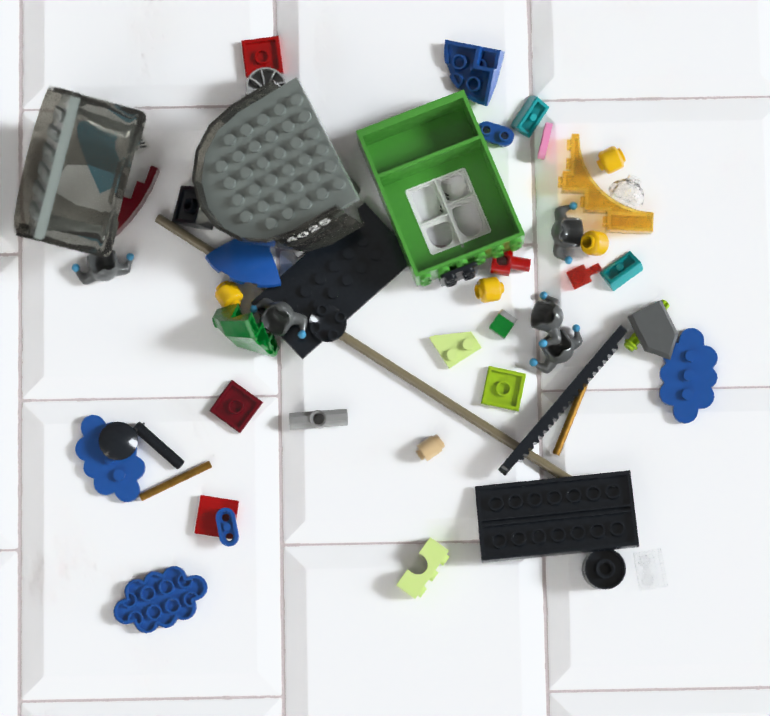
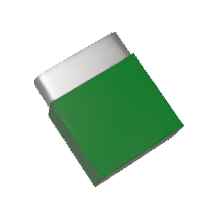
(503, 323)

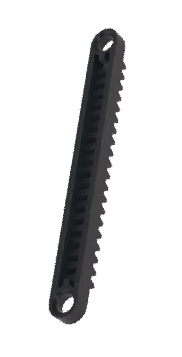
(564, 400)

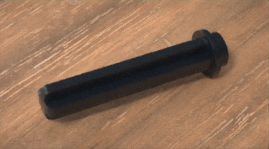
(158, 445)

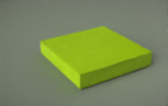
(503, 388)

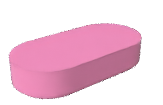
(544, 140)

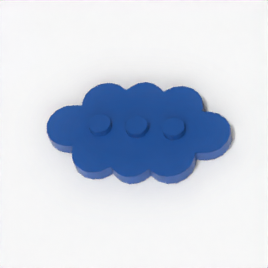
(689, 376)
(108, 474)
(160, 599)

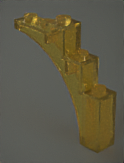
(595, 201)

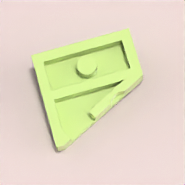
(455, 346)

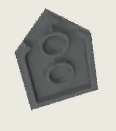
(655, 329)

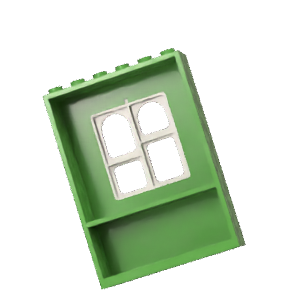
(421, 152)

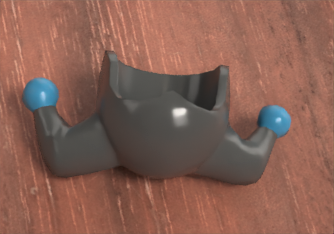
(566, 231)
(103, 268)
(280, 317)
(547, 317)
(558, 353)

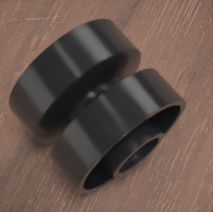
(603, 569)

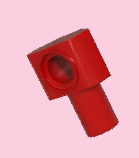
(513, 262)

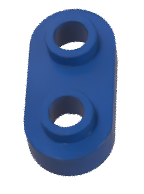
(494, 136)
(226, 527)

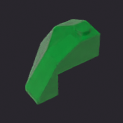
(244, 331)

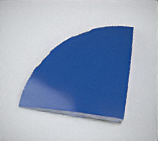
(473, 69)
(245, 264)

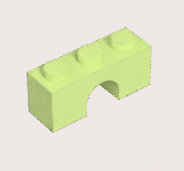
(415, 583)

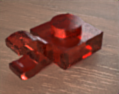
(581, 276)

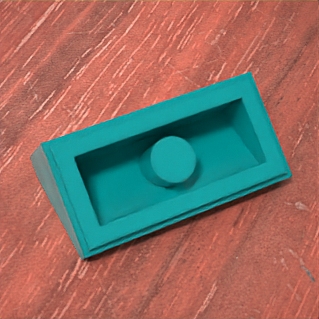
(529, 116)
(621, 271)

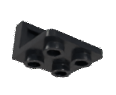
(466, 272)

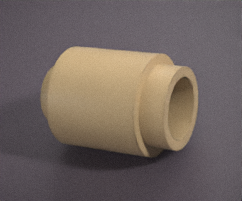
(430, 447)

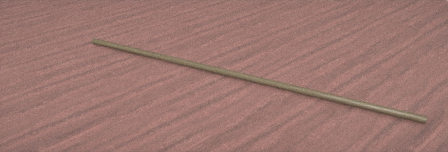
(394, 368)

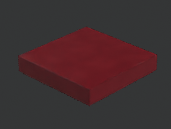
(236, 406)

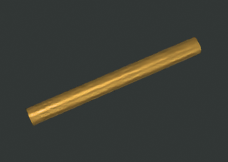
(568, 423)
(176, 480)

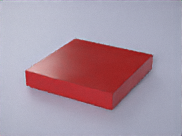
(262, 53)
(207, 511)

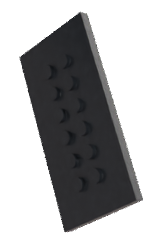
(339, 275)
(556, 516)

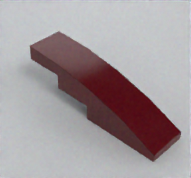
(132, 206)

